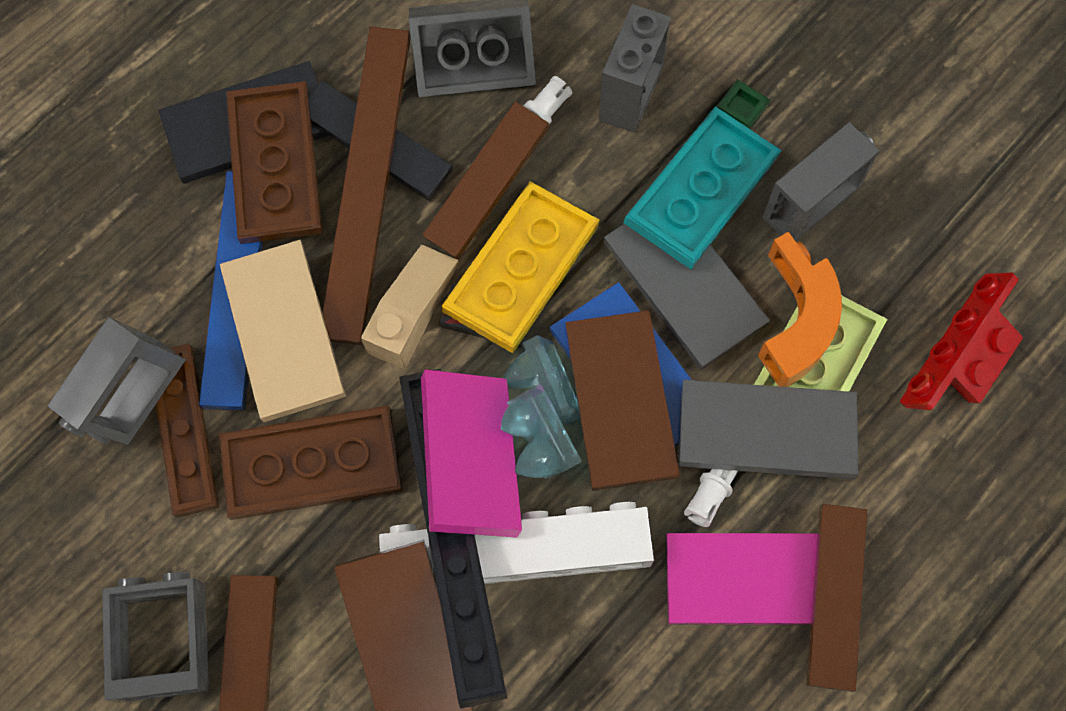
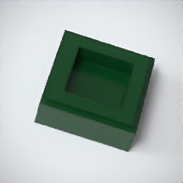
(744, 104)

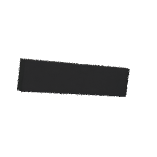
(410, 161)

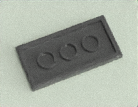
(700, 306)
(768, 429)

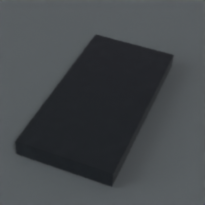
(200, 126)

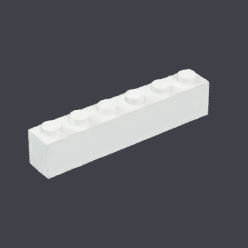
(555, 545)

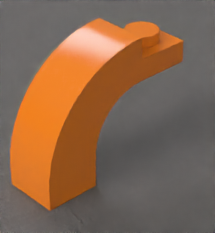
(819, 304)

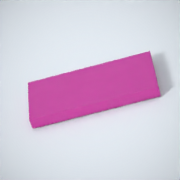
(469, 456)
(740, 578)

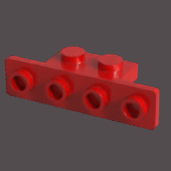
(971, 348)

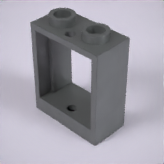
(633, 68)
(820, 182)
(99, 373)
(117, 679)

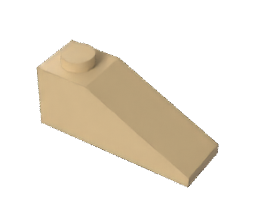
(408, 307)

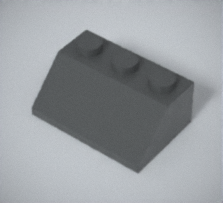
(472, 46)

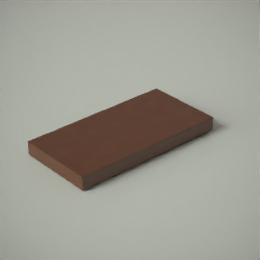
(273, 162)
(621, 400)
(309, 462)
(400, 629)

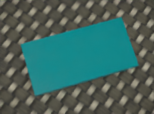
(702, 187)

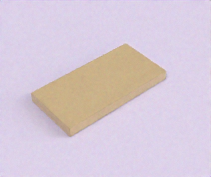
(282, 331)

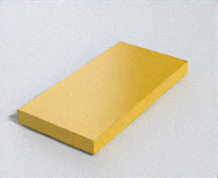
(520, 266)

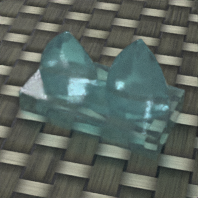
(543, 366)
(548, 445)

